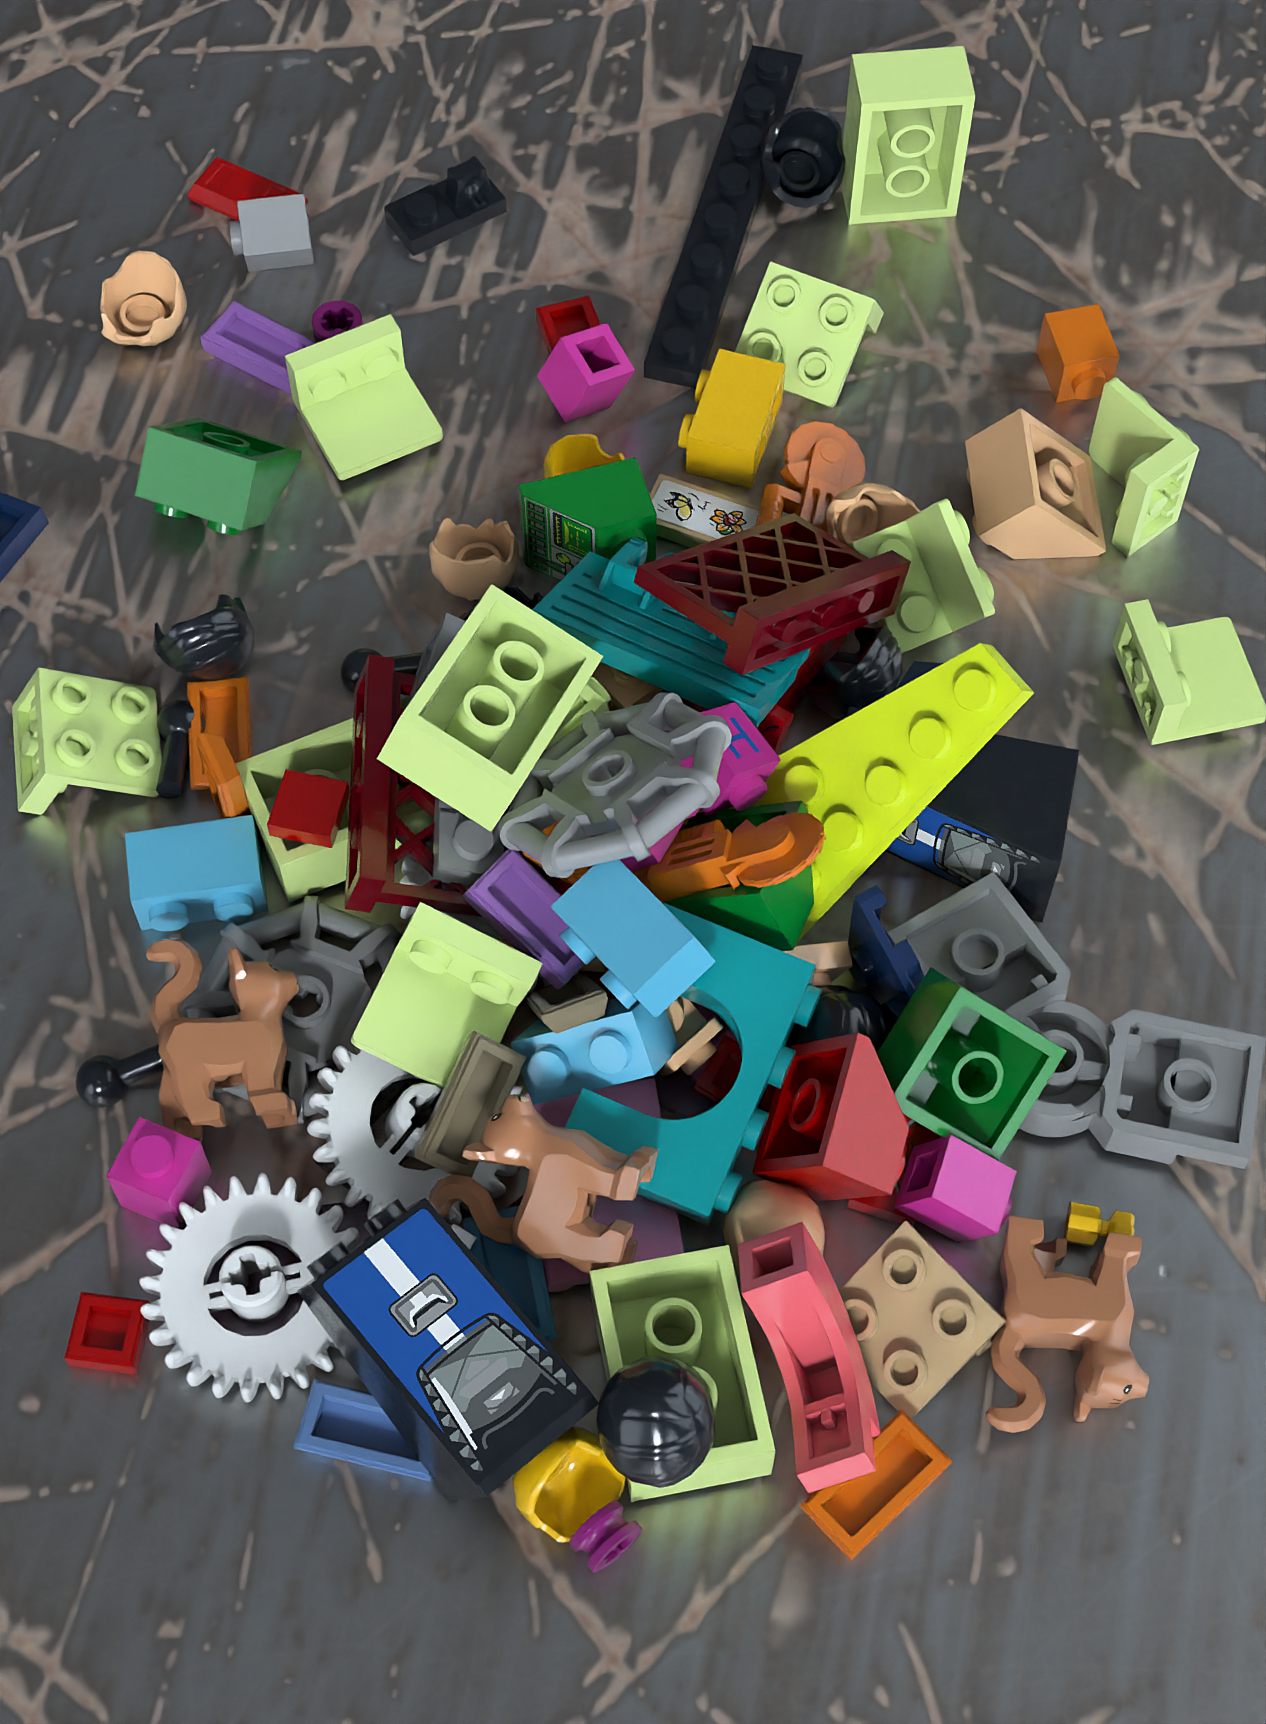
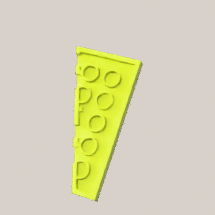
(891, 761)

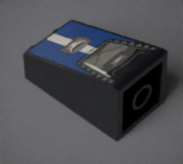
(998, 817)
(444, 1350)

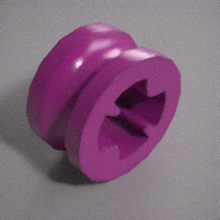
(336, 316)
(605, 1536)

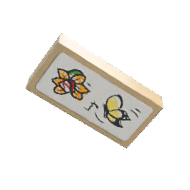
(696, 514)

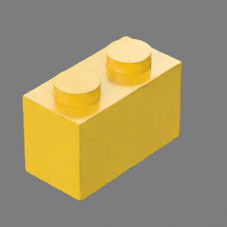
(733, 417)

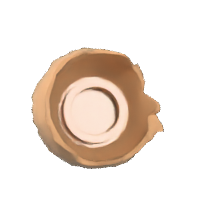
(142, 301)
(866, 510)
(472, 558)
(768, 1207)

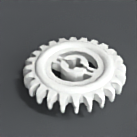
(351, 1145)
(188, 1301)

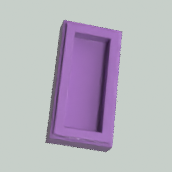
(254, 344)
(517, 905)

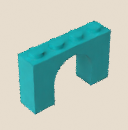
(760, 999)

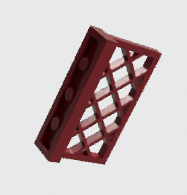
(791, 613)
(375, 802)

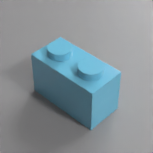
(196, 873)
(633, 935)
(595, 1054)

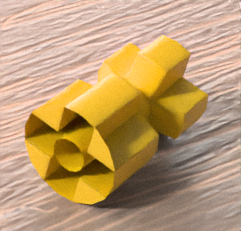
(1085, 1224)

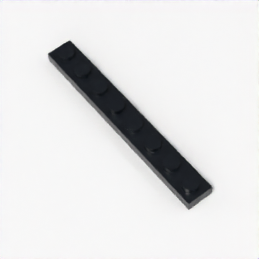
(721, 221)

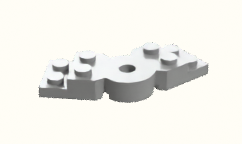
(1142, 1084)

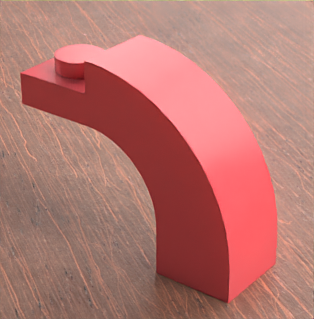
(816, 1353)

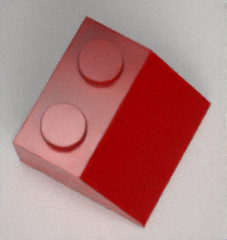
(834, 1123)

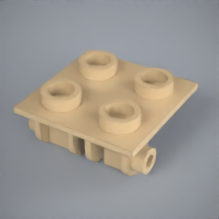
(915, 1320)

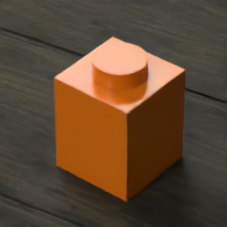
(1077, 352)

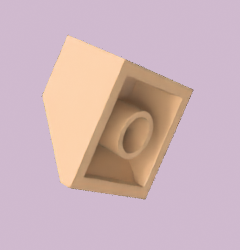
(1033, 491)

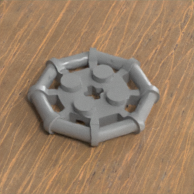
(612, 782)
(320, 969)

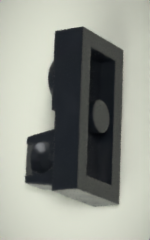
(446, 207)

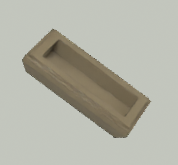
(571, 1005)
(472, 1093)

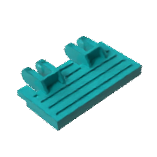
(655, 641)

